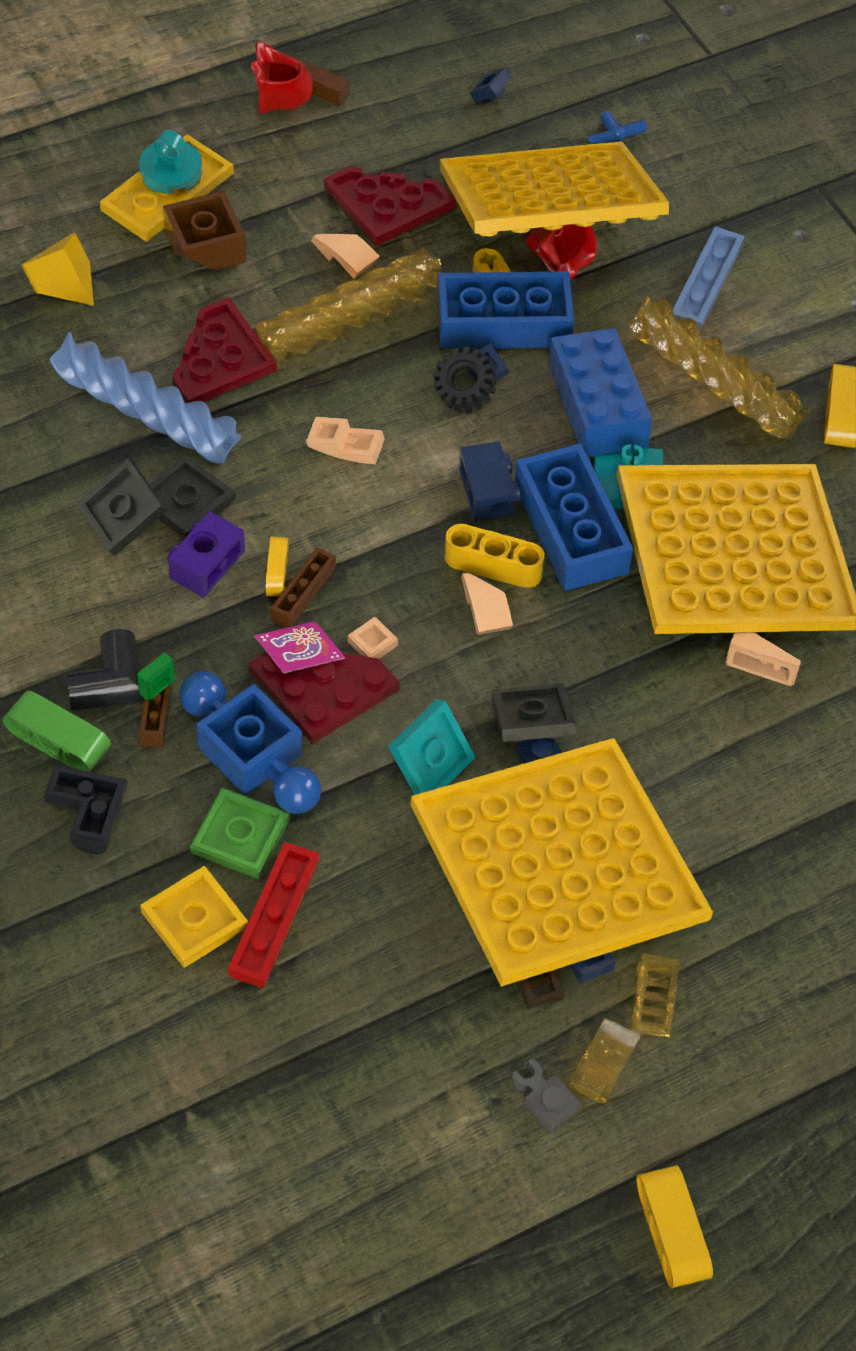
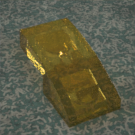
(604, 1061)

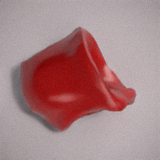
(281, 80)
(564, 248)

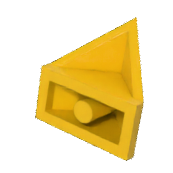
(62, 271)

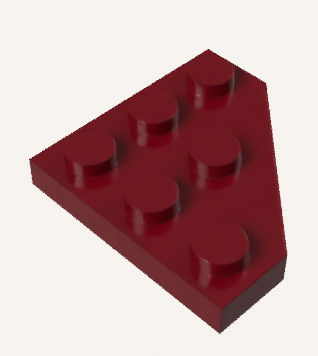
(387, 202)
(221, 354)
(325, 694)

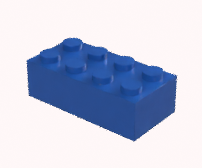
(503, 309)
(599, 392)
(573, 517)

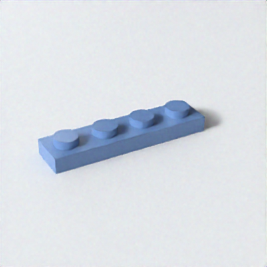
(708, 276)

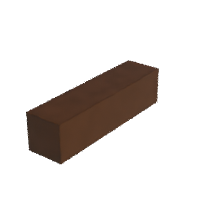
(326, 84)
(303, 588)
(155, 717)

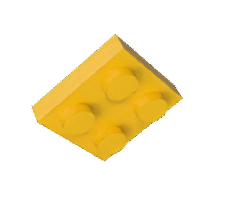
(194, 916)

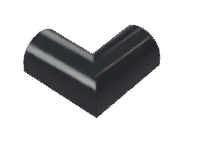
(114, 682)
(97, 802)

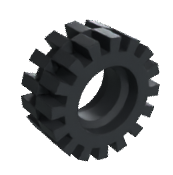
(456, 363)

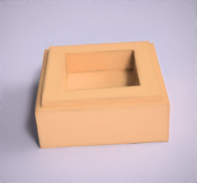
(372, 639)

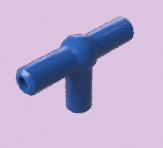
(615, 132)

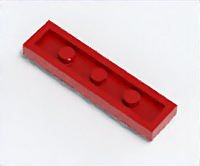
(273, 915)

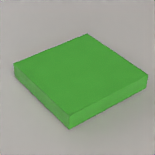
(240, 833)

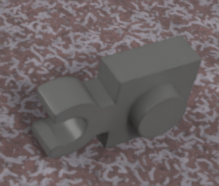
(547, 1100)

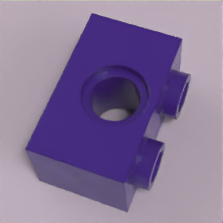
(206, 554)

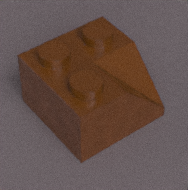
(205, 231)

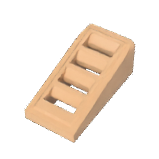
(762, 658)

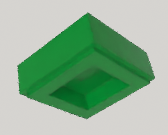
(156, 676)

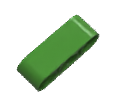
(56, 732)

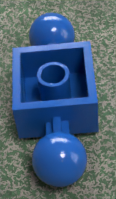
(250, 741)

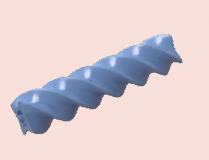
(140, 398)

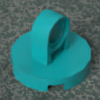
(170, 164)

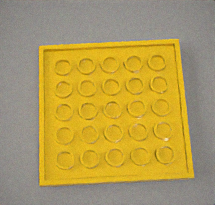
(552, 188)
(736, 548)
(559, 860)

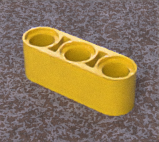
(841, 407)
(494, 555)
(674, 1226)

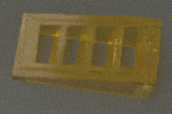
(659, 965)

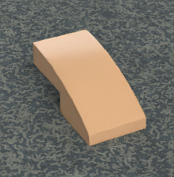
(338, 440)

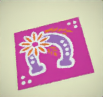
(299, 647)

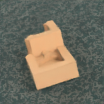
(348, 250)
(487, 605)

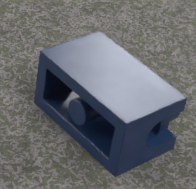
(488, 481)

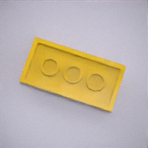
(142, 208)

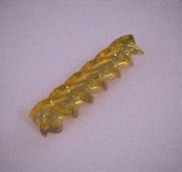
(349, 305)
(724, 374)

